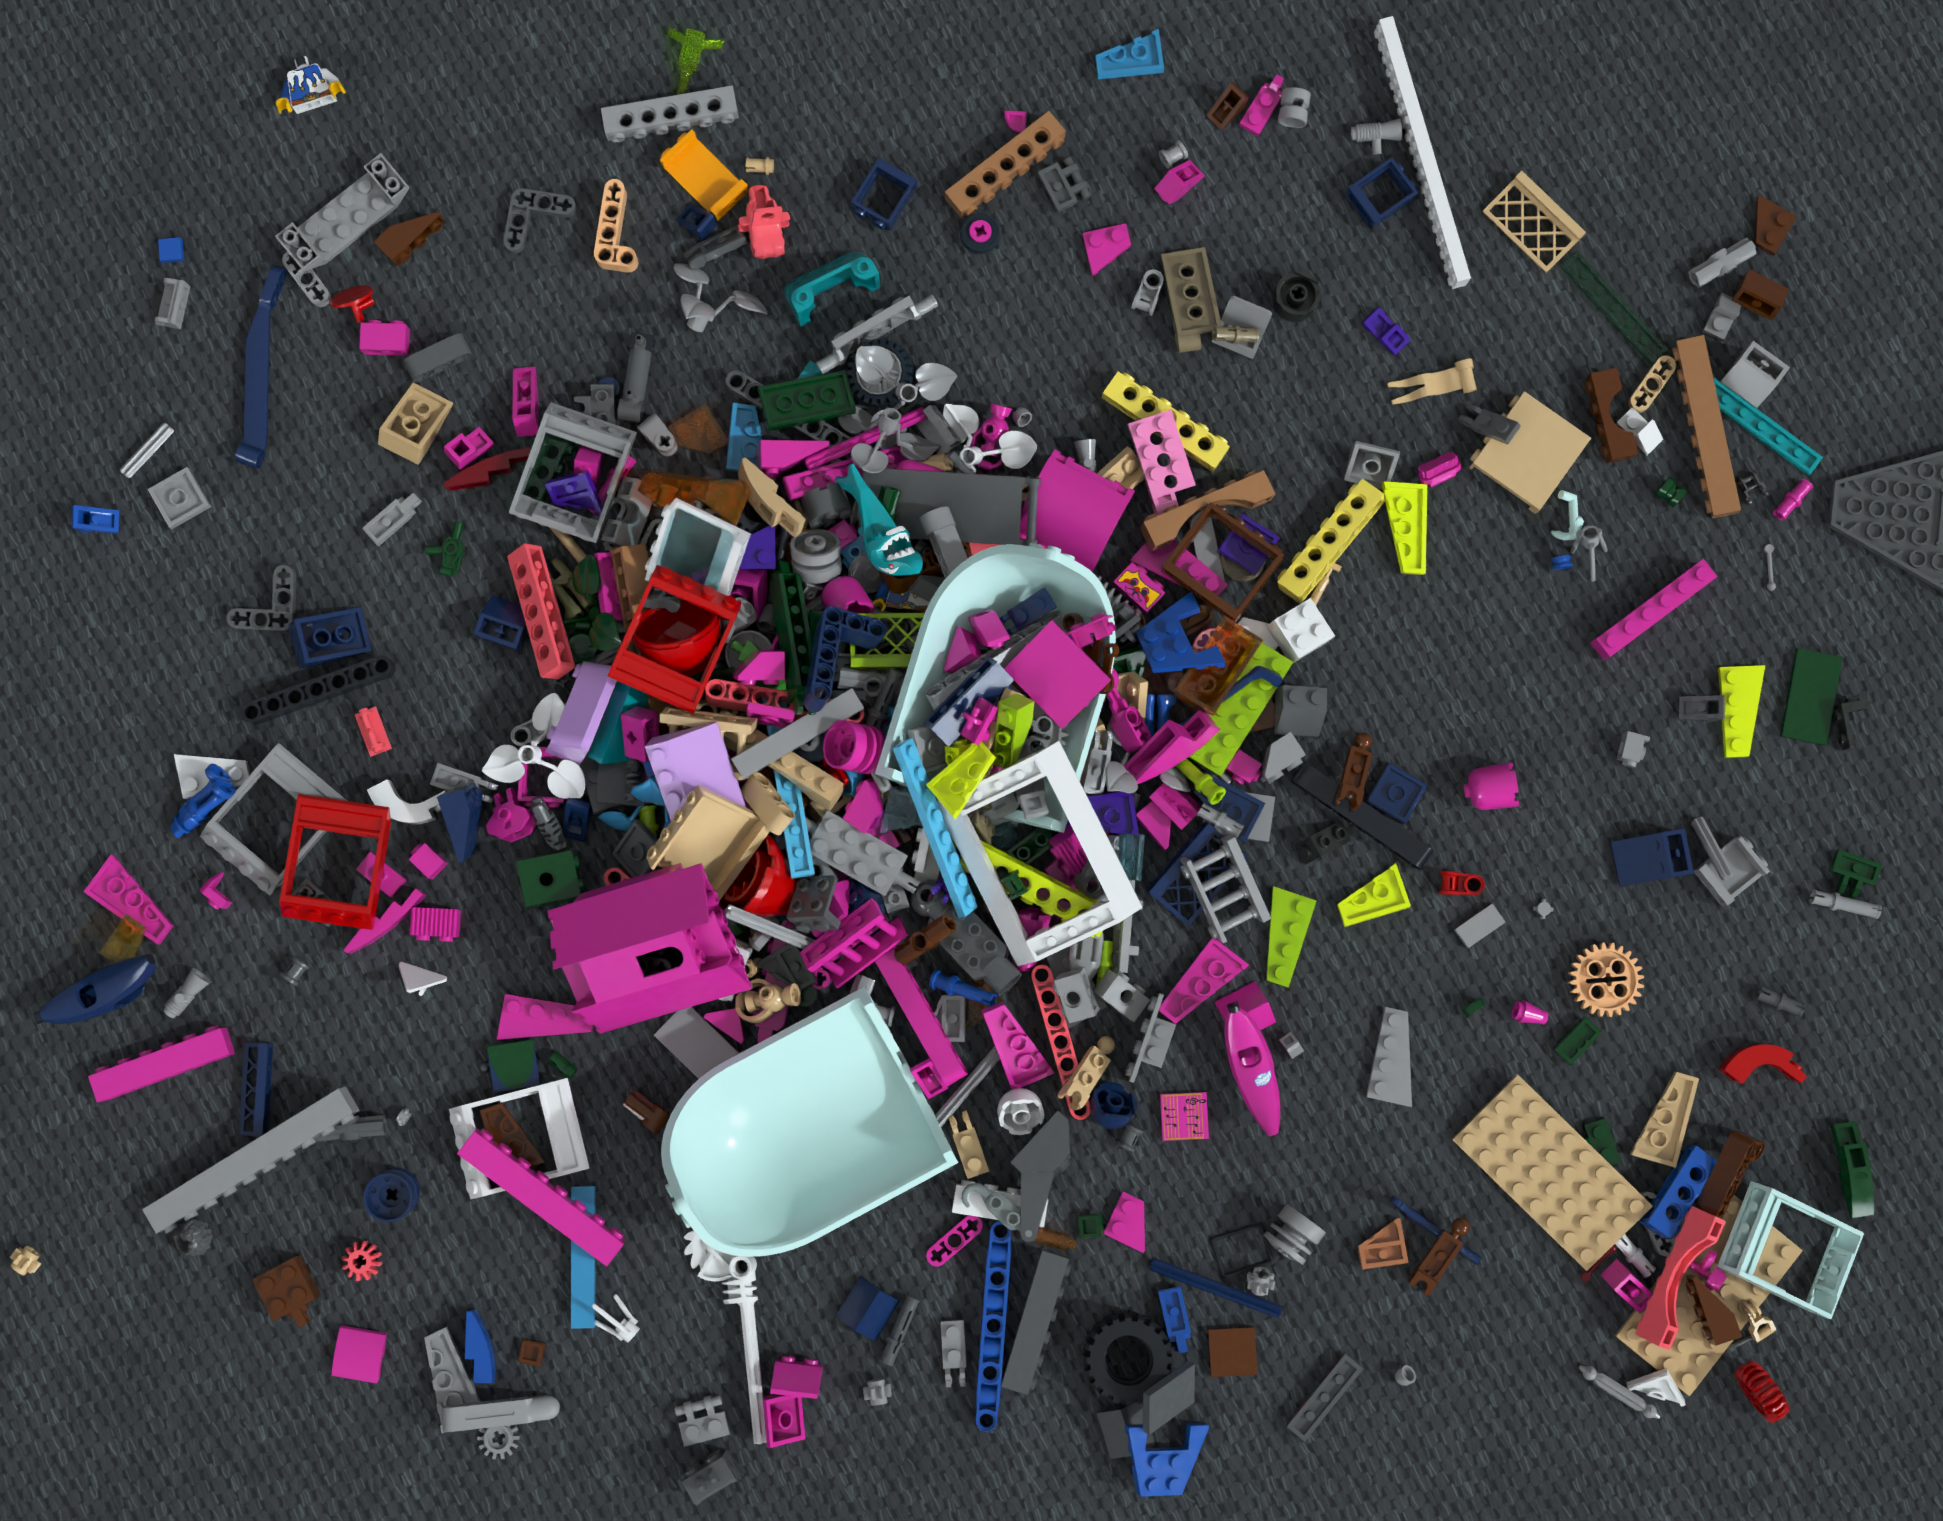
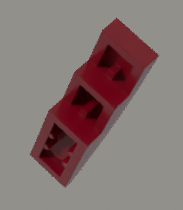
(482, 472)

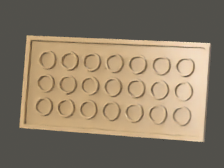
(1552, 1172)
(1690, 1353)

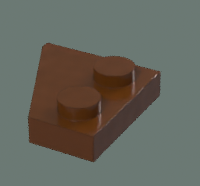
(1771, 225)

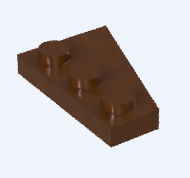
(507, 1130)

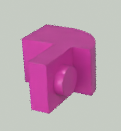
(466, 450)

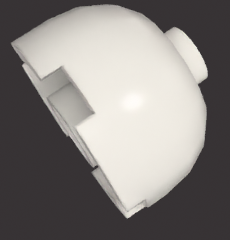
(1020, 1111)

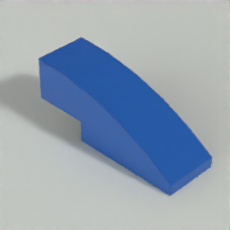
(479, 1348)

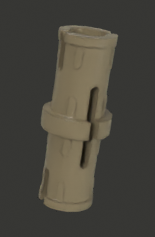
(1235, 334)

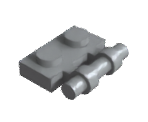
(702, 1428)

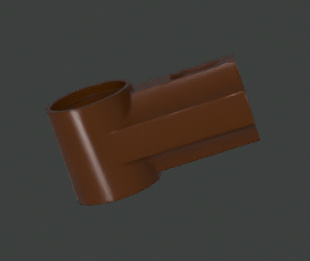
(651, 1114)

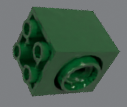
(561, 869)

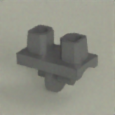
(1129, 618)

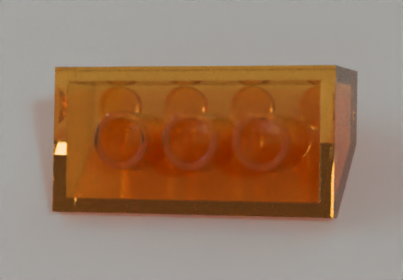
(1208, 687)

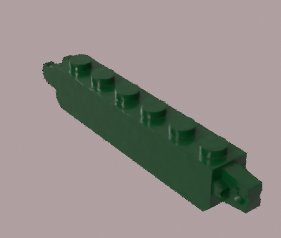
(792, 631)

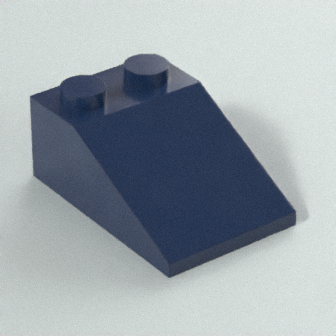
(329, 637)
(462, 814)

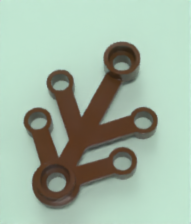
(1095, 650)

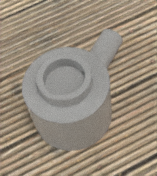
(745, 618)

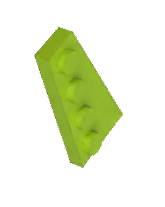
(1287, 931)

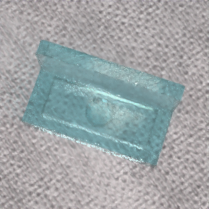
(1131, 855)

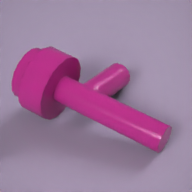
(1714, 1279)

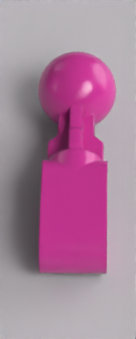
(1127, 721)

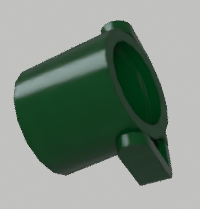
(579, 641)

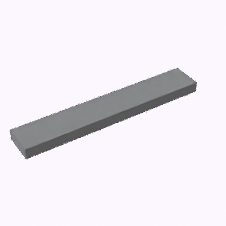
(796, 734)

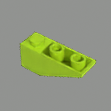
(1012, 727)

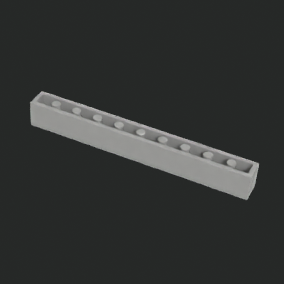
(250, 1160)

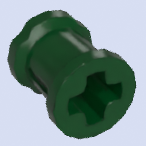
(1016, 891)

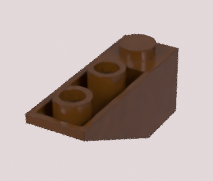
(403, 238)
(1717, 1319)

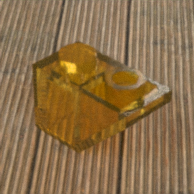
(124, 940)

